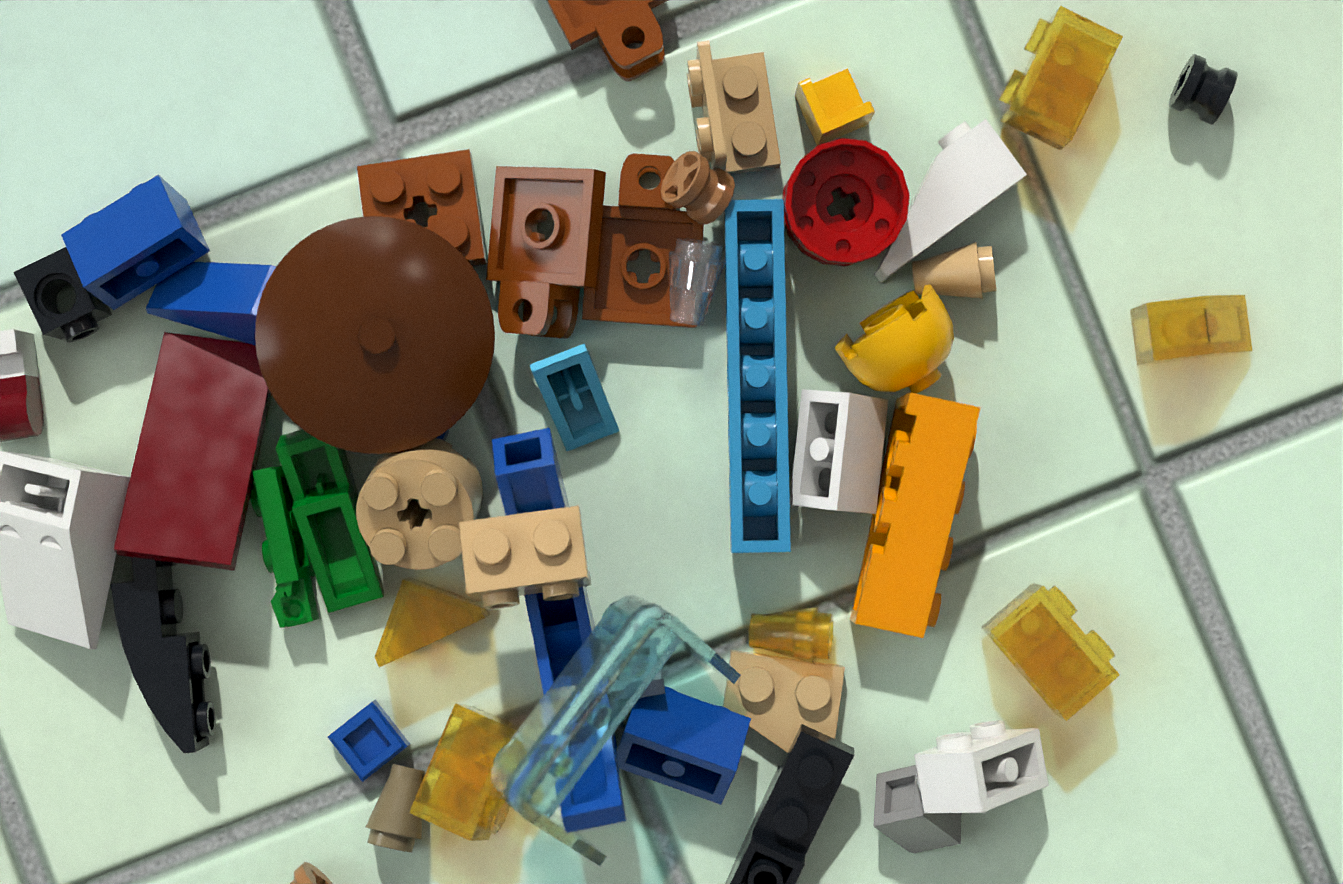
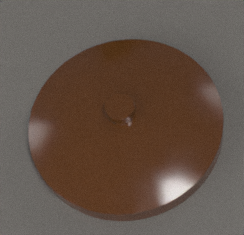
(374, 335)

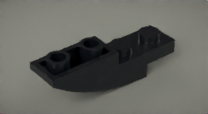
(164, 663)
(792, 810)

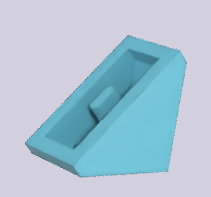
(575, 397)

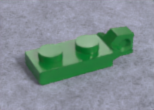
(284, 549)

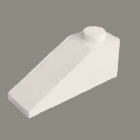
(958, 184)

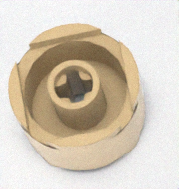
(424, 531)

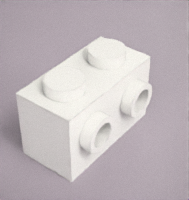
(838, 451)
(980, 768)

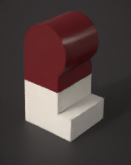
(19, 387)

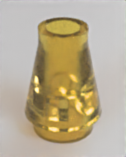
(794, 633)

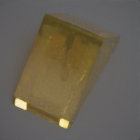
(423, 616)

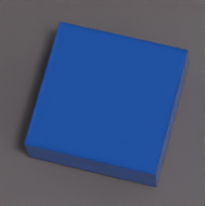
(368, 740)

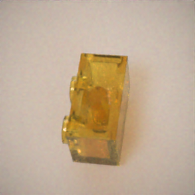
(1059, 78)
(1051, 649)
(458, 780)

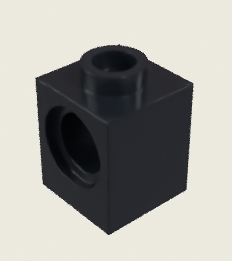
(41, 285)

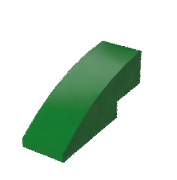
(327, 520)

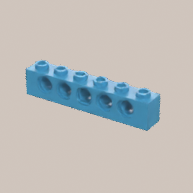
(757, 376)

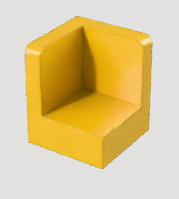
(832, 106)

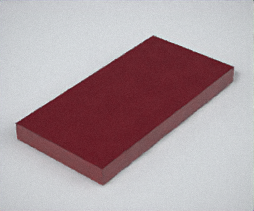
(196, 454)

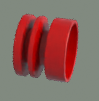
(854, 170)

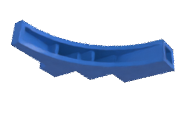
(533, 482)

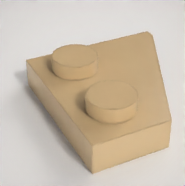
(784, 694)

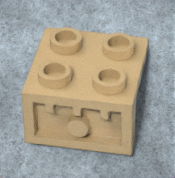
(737, 111)

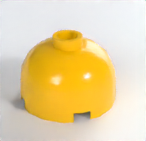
(901, 344)

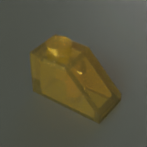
(1190, 328)

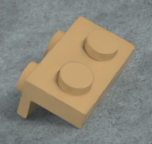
(524, 557)

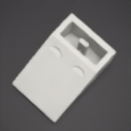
(57, 544)

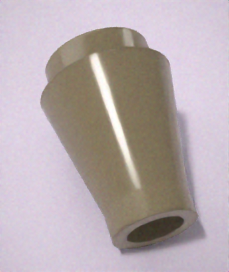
(390, 820)

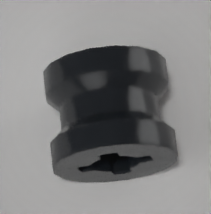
(1203, 89)

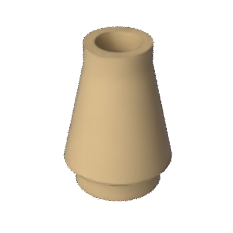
(958, 272)

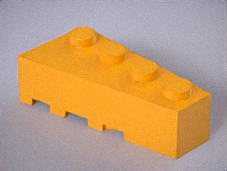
(914, 514)

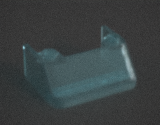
(587, 708)

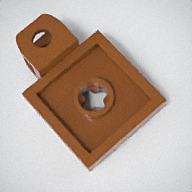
(615, 26)
(441, 182)
(636, 225)
(541, 269)

